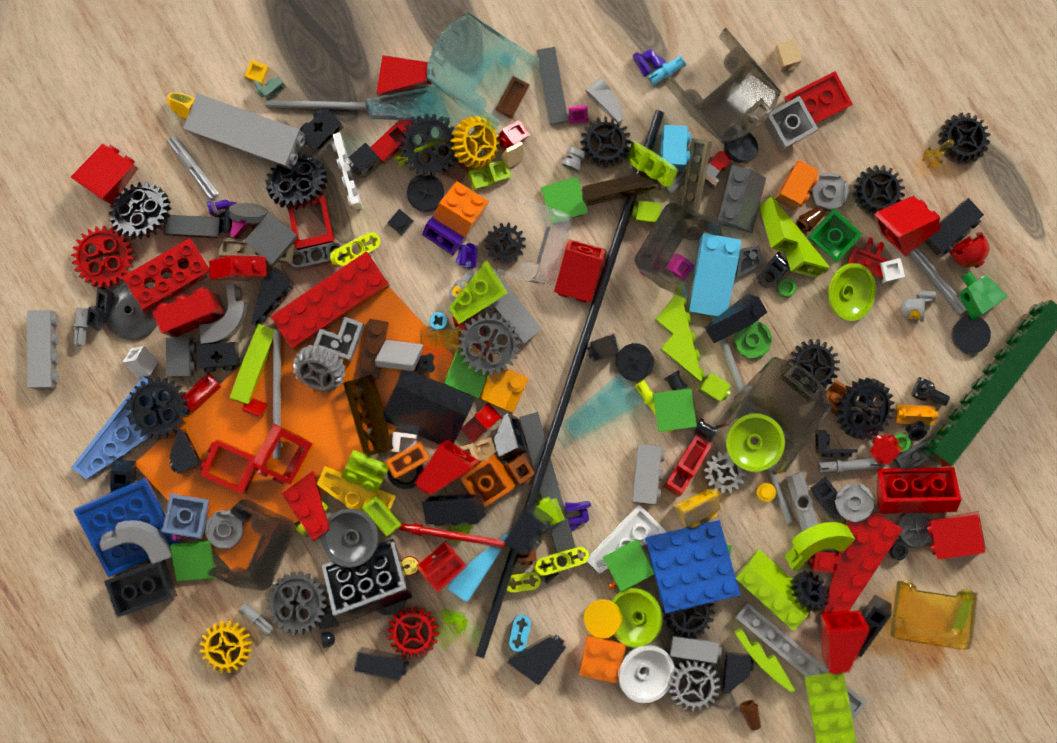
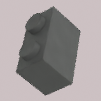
(180, 357)

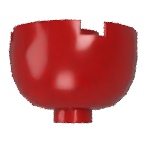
(971, 251)

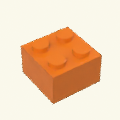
(797, 184)
(461, 209)
(488, 478)
(601, 659)

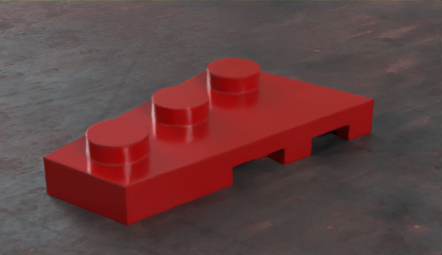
(307, 505)

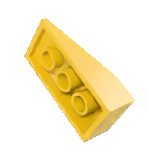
(698, 507)

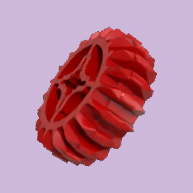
(420, 637)

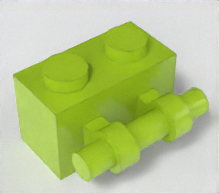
(364, 471)

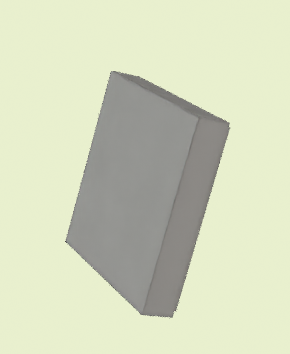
(399, 355)

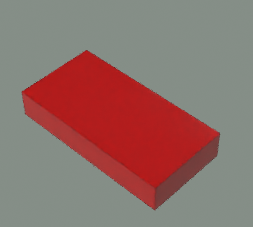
(201, 392)

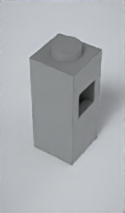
(694, 648)

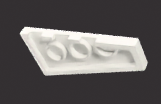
(348, 179)
(636, 525)

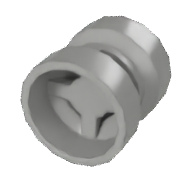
(573, 159)

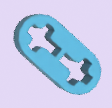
(515, 631)

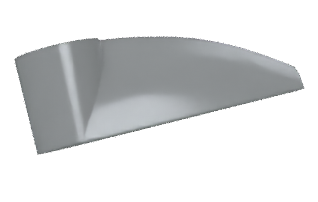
(603, 97)

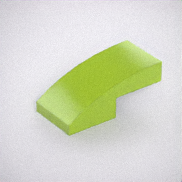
(489, 175)

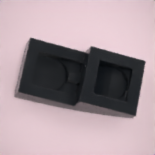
(98, 314)
(826, 496)

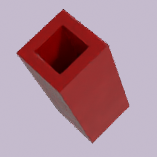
(388, 144)

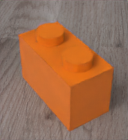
(407, 459)

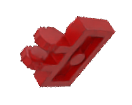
(868, 259)

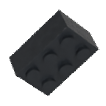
(140, 588)

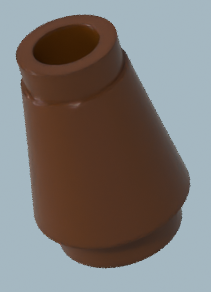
(808, 220)
(750, 713)

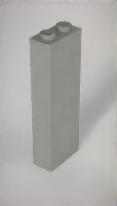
(244, 131)

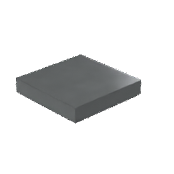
(271, 239)

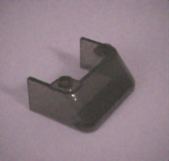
(663, 240)
(269, 553)

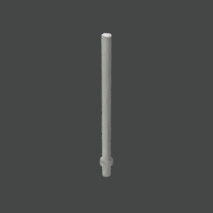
(315, 105)
(277, 387)

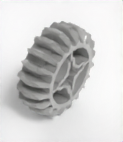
(321, 364)
(703, 699)

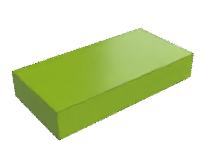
(381, 515)

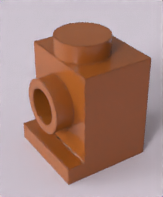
(525, 470)

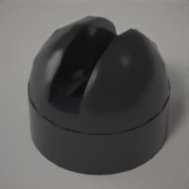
(327, 639)

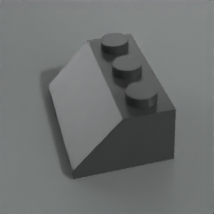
(741, 199)

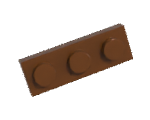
(374, 341)

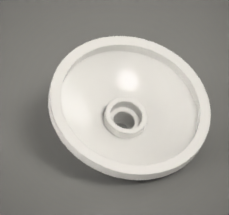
(653, 680)

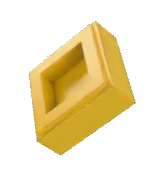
(256, 71)

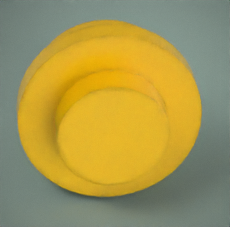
(766, 492)

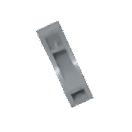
(230, 323)
(142, 534)

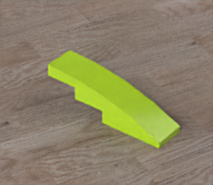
(652, 164)
(252, 365)
(768, 664)

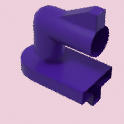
(640, 60)
(223, 204)
(467, 256)
(576, 521)

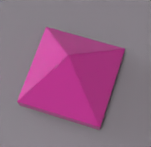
(578, 114)

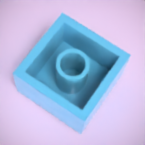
(674, 145)

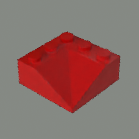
(189, 312)

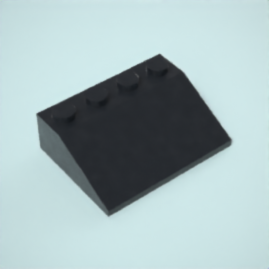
(427, 407)
(369, 586)

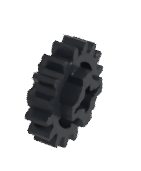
(513, 244)
(809, 591)

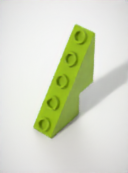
(787, 237)
(680, 344)

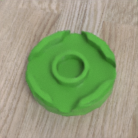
(753, 340)

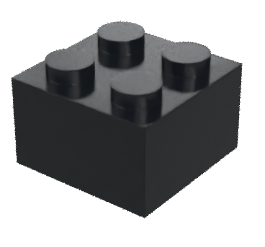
(528, 530)

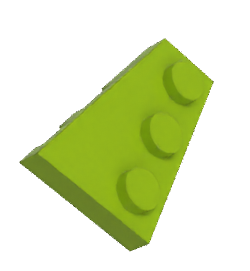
(479, 293)

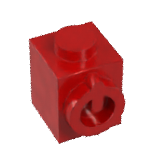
(885, 448)
(823, 561)

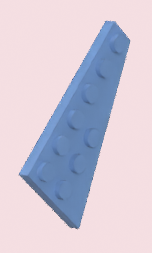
(116, 437)

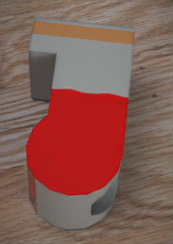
(715, 166)

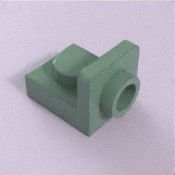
(271, 89)

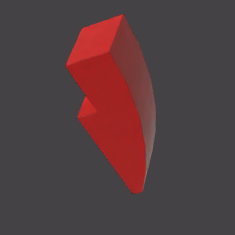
(687, 466)

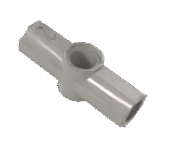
(797, 490)

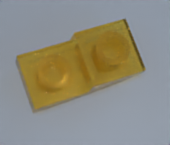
(440, 339)

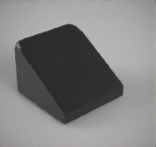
(225, 222)
(241, 514)

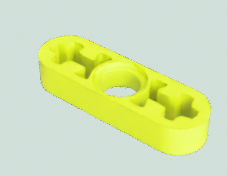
(347, 248)
(576, 562)

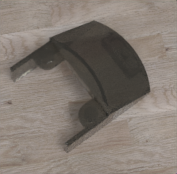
(737, 103)
(787, 396)

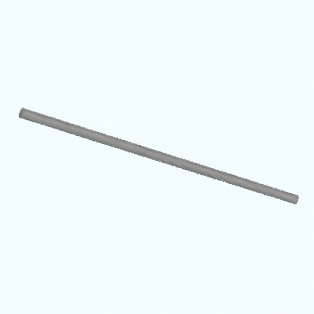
(739, 385)

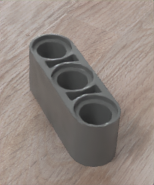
(192, 226)
(307, 255)

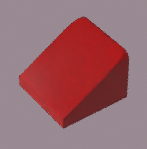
(255, 407)

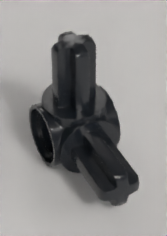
(925, 391)

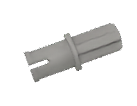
(80, 326)
(255, 619)

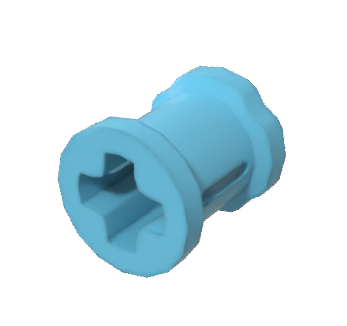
(440, 315)

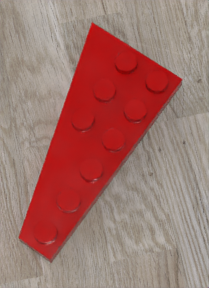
(860, 560)

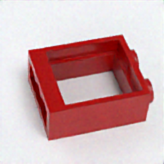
(314, 241)
(269, 446)
(247, 476)
(441, 568)

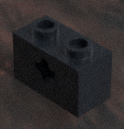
(329, 124)
(364, 161)
(207, 353)

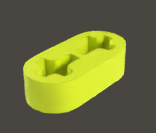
(524, 586)

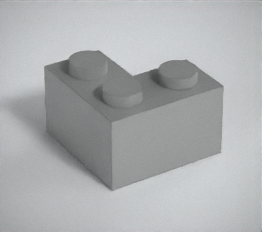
(345, 342)

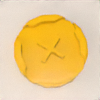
(602, 618)

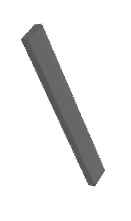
(535, 441)

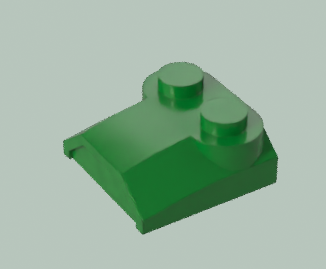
(835, 235)

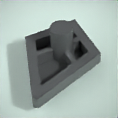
(748, 260)

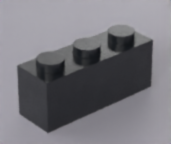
(955, 227)
(454, 509)

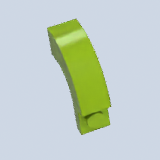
(817, 538)

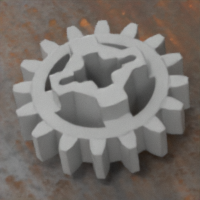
(720, 480)

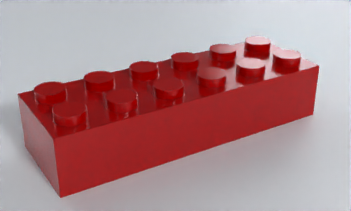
(330, 300)

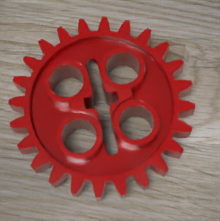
(106, 274)

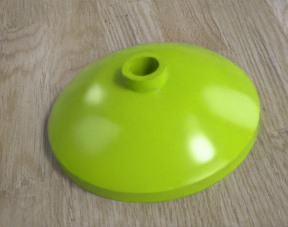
(852, 292)
(762, 454)
(633, 630)

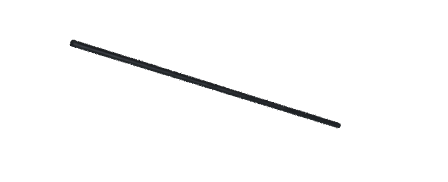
(566, 393)

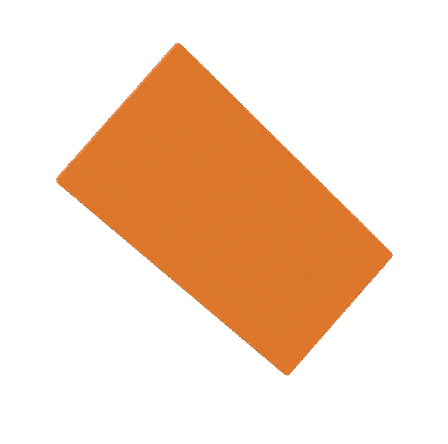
(316, 416)

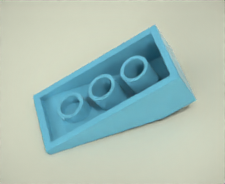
(714, 274)
(467, 581)

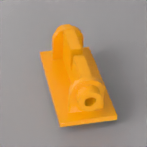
(913, 413)

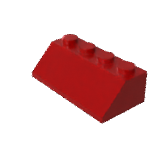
(917, 490)

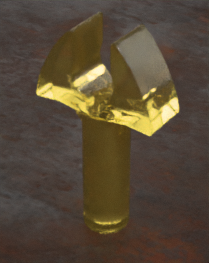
(937, 153)

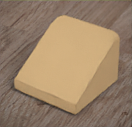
(513, 155)

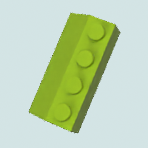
(772, 588)

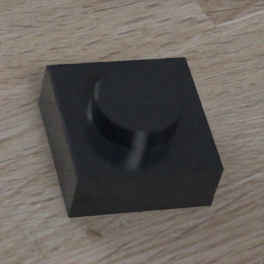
(400, 222)
(329, 619)

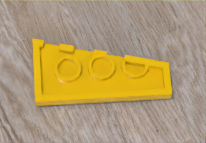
(349, 493)

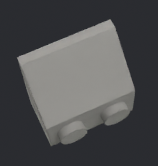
(790, 124)

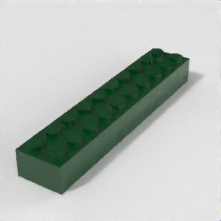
(994, 385)

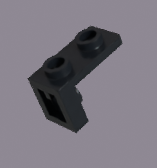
(822, 439)

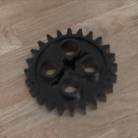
(423, 128)
(295, 185)
(134, 213)
(174, 402)
(863, 425)

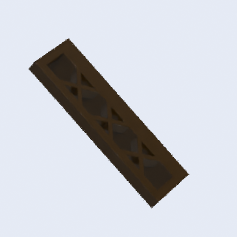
(619, 188)
(371, 415)

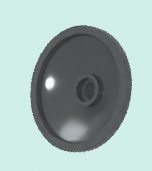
(133, 324)
(339, 543)

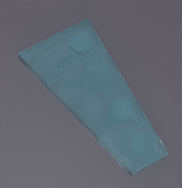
(408, 105)
(604, 405)

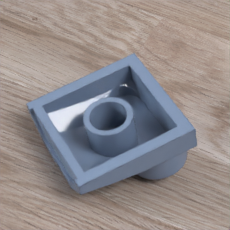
(186, 516)

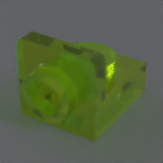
(462, 528)
(451, 617)

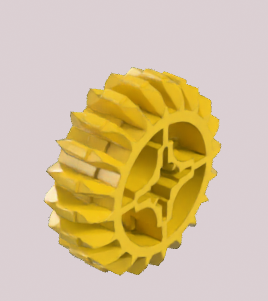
(470, 145)
(226, 654)

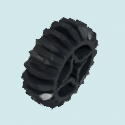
(615, 128)
(969, 143)
(873, 185)
(816, 356)
(685, 620)

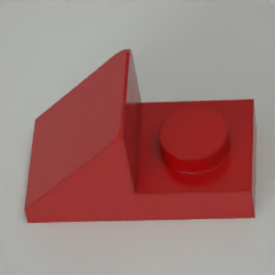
(481, 422)

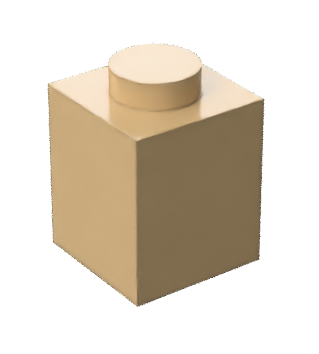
(788, 55)

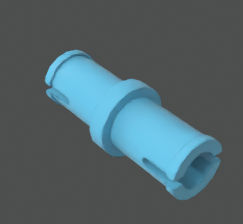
(666, 70)

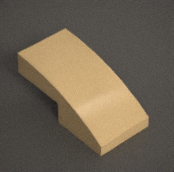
(481, 449)

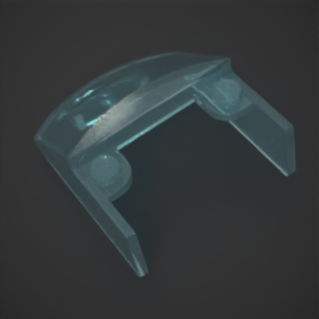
(463, 58)

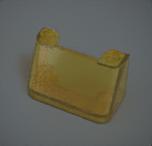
(933, 616)

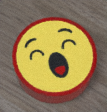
(410, 565)

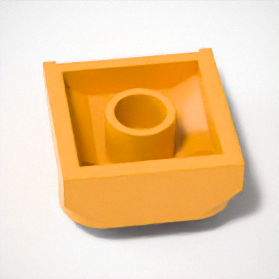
(504, 389)

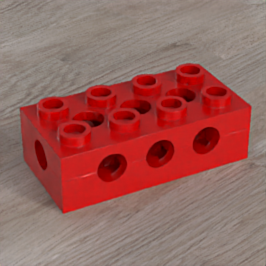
(167, 263)

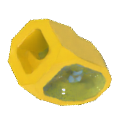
(180, 104)

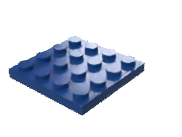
(129, 503)
(692, 566)

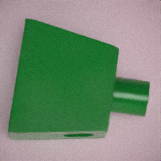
(980, 294)

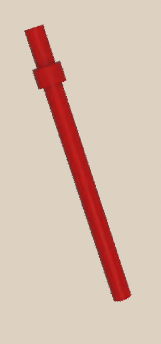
(418, 529)

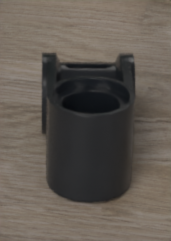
(776, 268)

